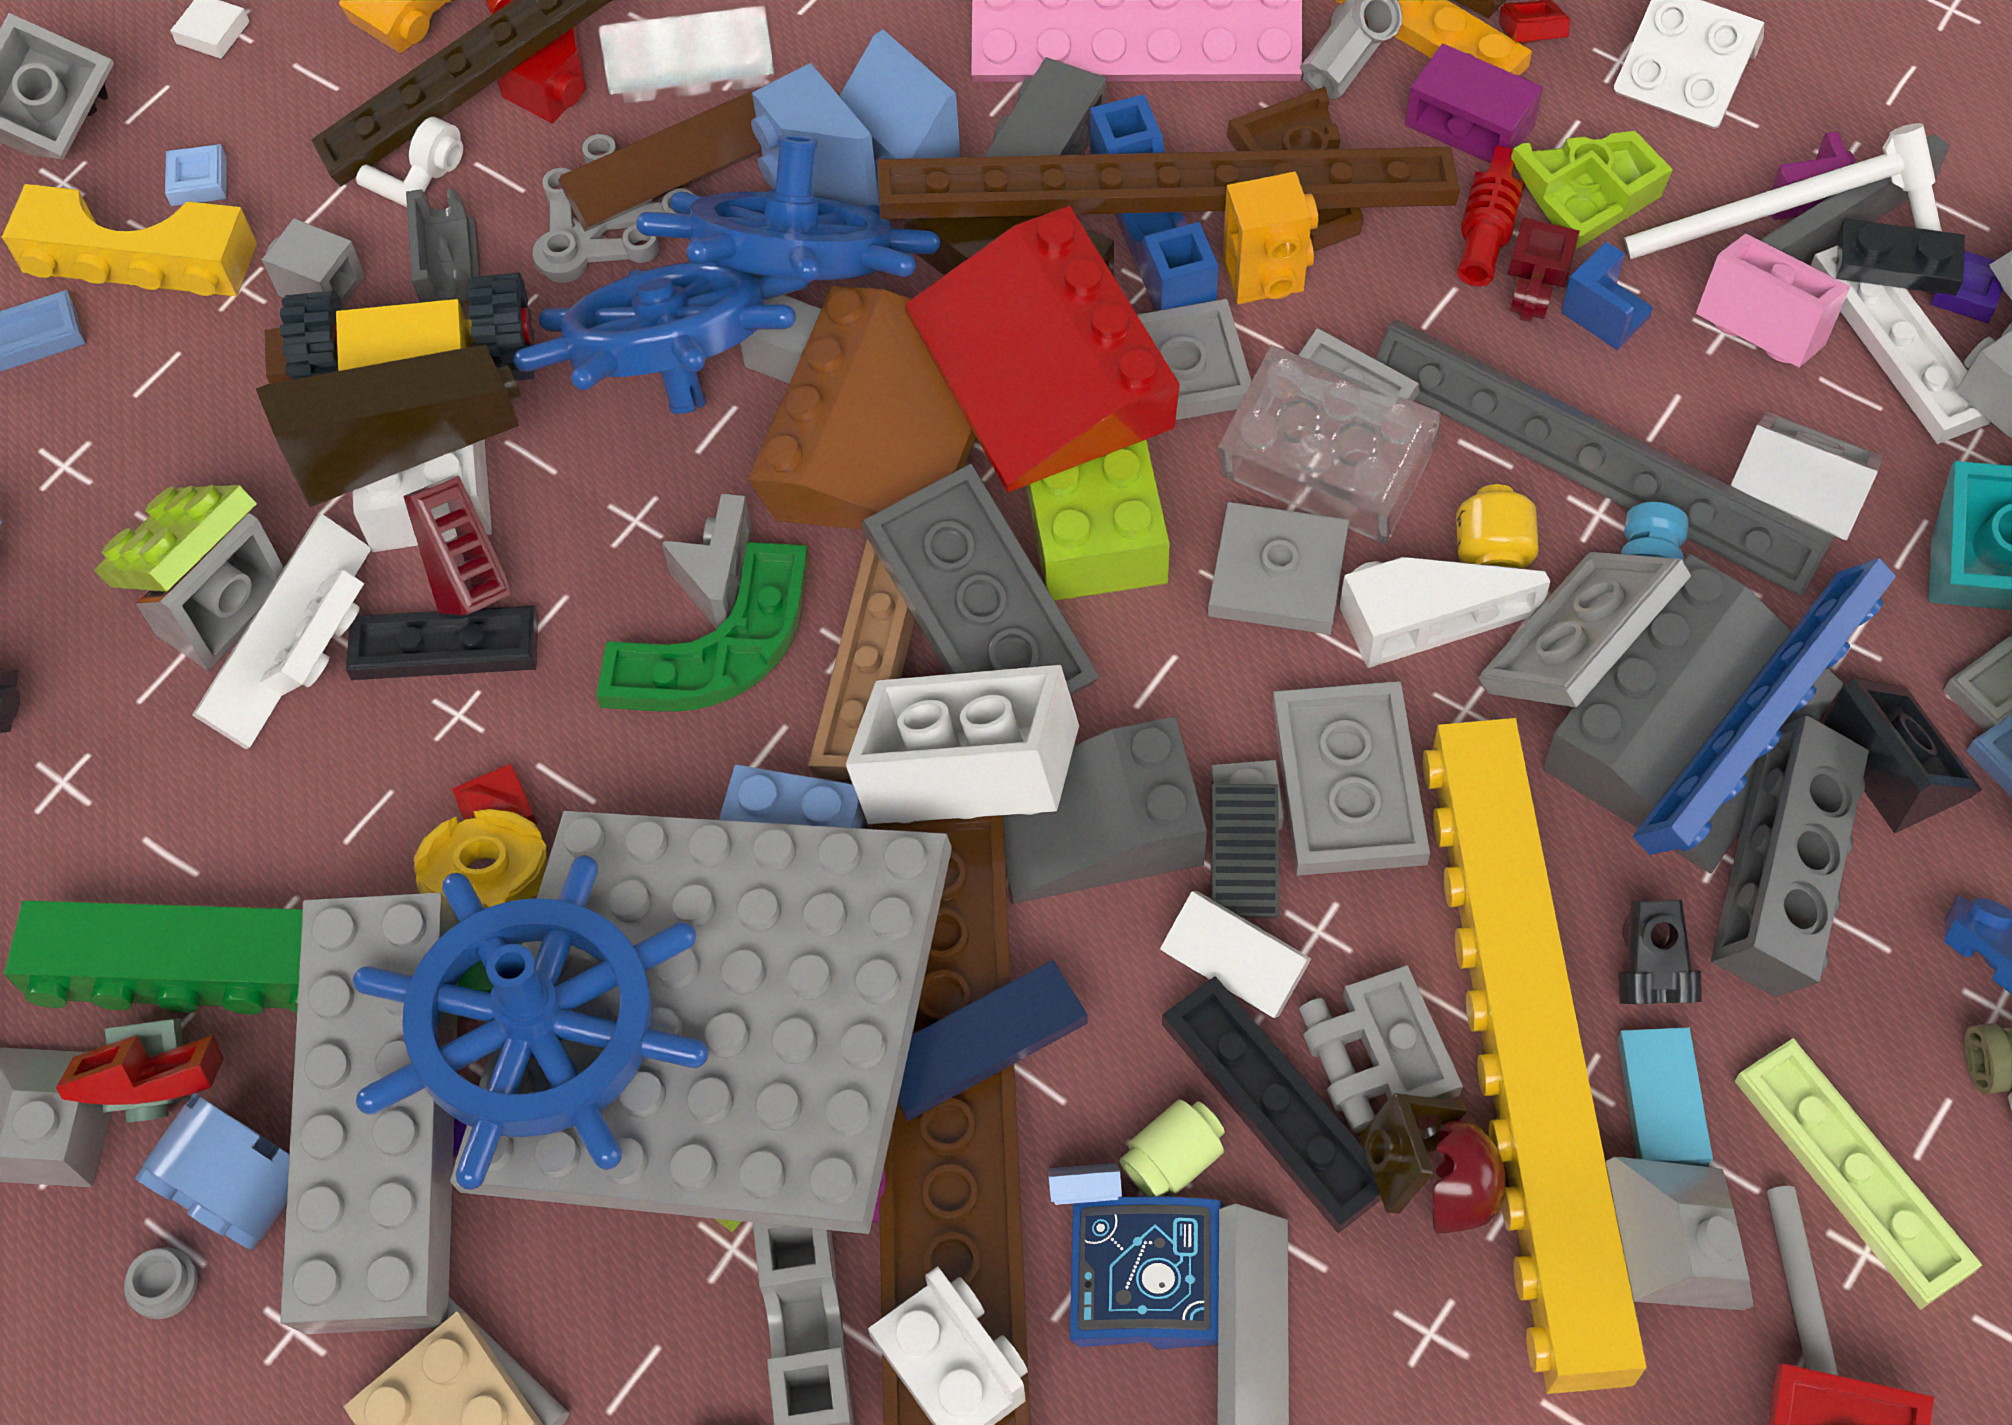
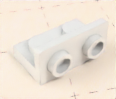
(949, 1356)

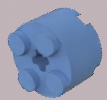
(219, 1172)

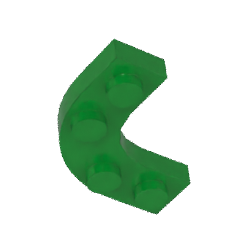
(724, 661)

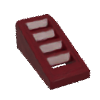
(481, 562)

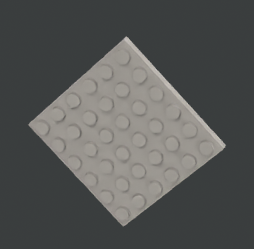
(793, 984)

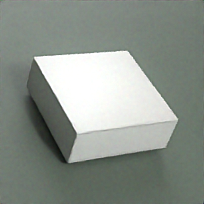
(210, 26)

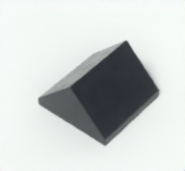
(1909, 762)

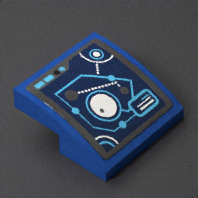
(1145, 1272)

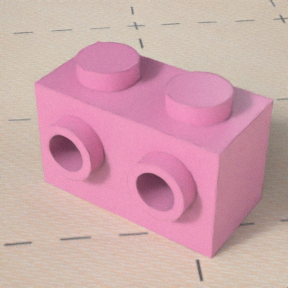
(1772, 300)

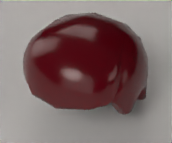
(1470, 1181)

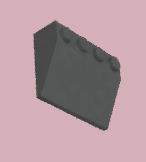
(1669, 698)

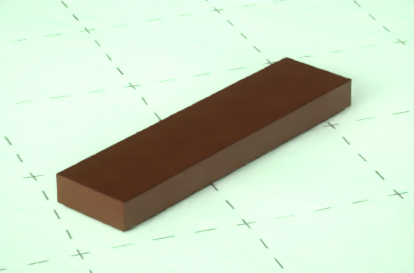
(662, 162)

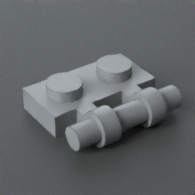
(1399, 1040)

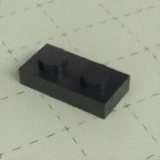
(1900, 256)

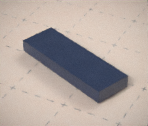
(988, 1037)

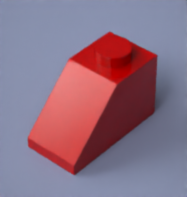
(548, 79)

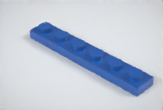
(1754, 721)

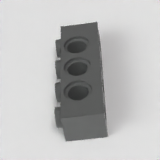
(1791, 859)

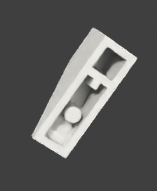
(1429, 603)

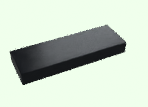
(442, 643)

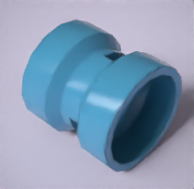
(1655, 530)

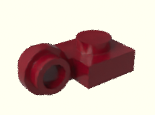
(1540, 261)

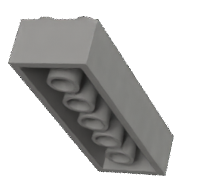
(363, 1188)

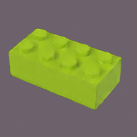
(1100, 526)

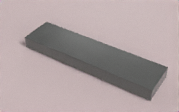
(1820, 226)

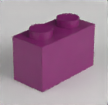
(1472, 103)

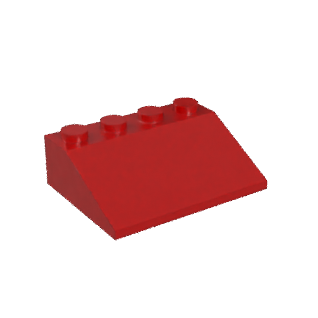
(1045, 352)

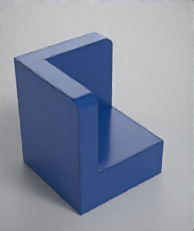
(1602, 304)

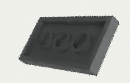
(973, 582)

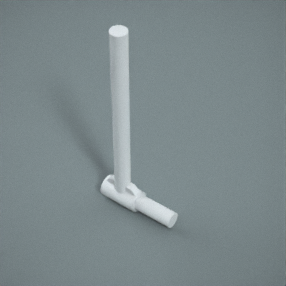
(1904, 161)

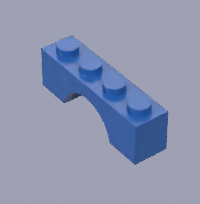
(1166, 249)

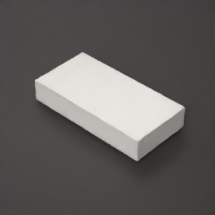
(1236, 952)

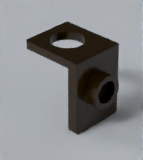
(1399, 1149)

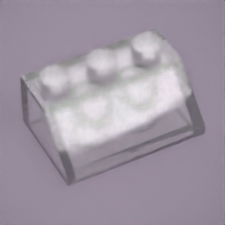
(687, 52)

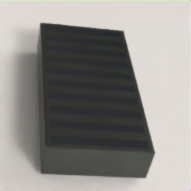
(1245, 849)

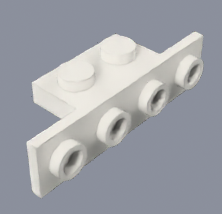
(287, 632)

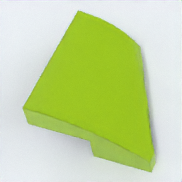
(1593, 181)

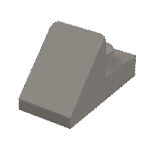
(713, 570)

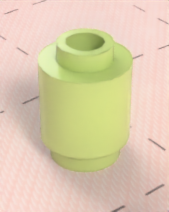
(1173, 1149)

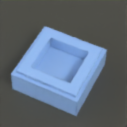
(196, 174)
(1084, 1183)

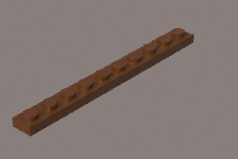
(1158, 181)

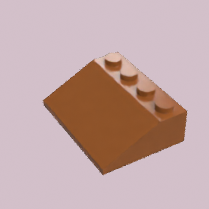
(859, 417)

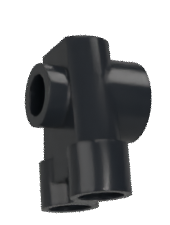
(1655, 972)

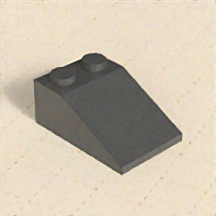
(1119, 818)

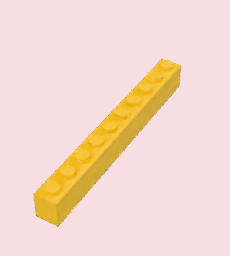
(1532, 1063)

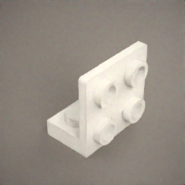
(1689, 59)

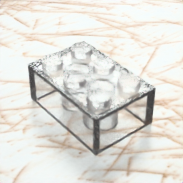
(1329, 443)

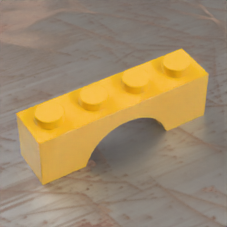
(193, 250)

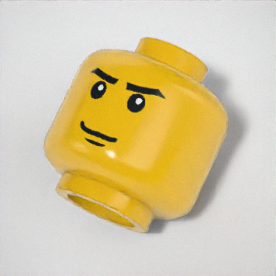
(1497, 528)

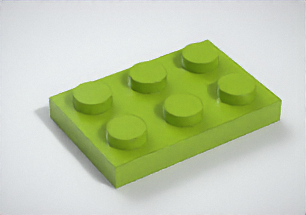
(173, 537)

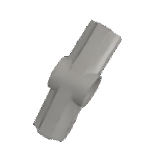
(1350, 43)

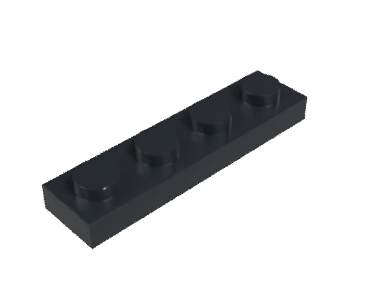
(1274, 1102)

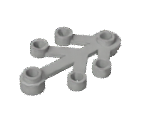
(567, 249)

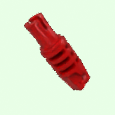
(1489, 218)

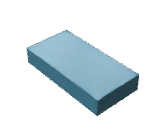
(1664, 1096)

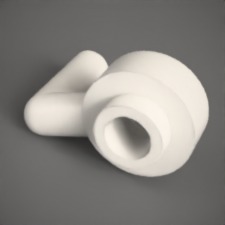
(432, 153)

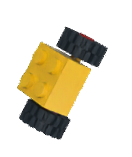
(331, 339)

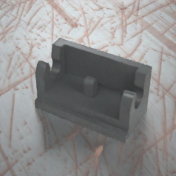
(441, 247)

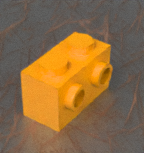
(1268, 237)

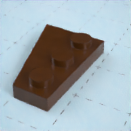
(1299, 125)

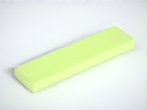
(1857, 1174)

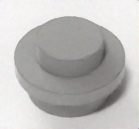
(160, 1283)

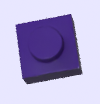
(1977, 293)

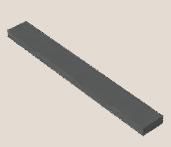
(1605, 458)

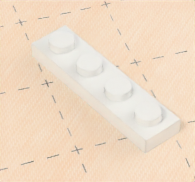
(1908, 352)

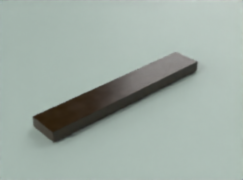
(446, 81)

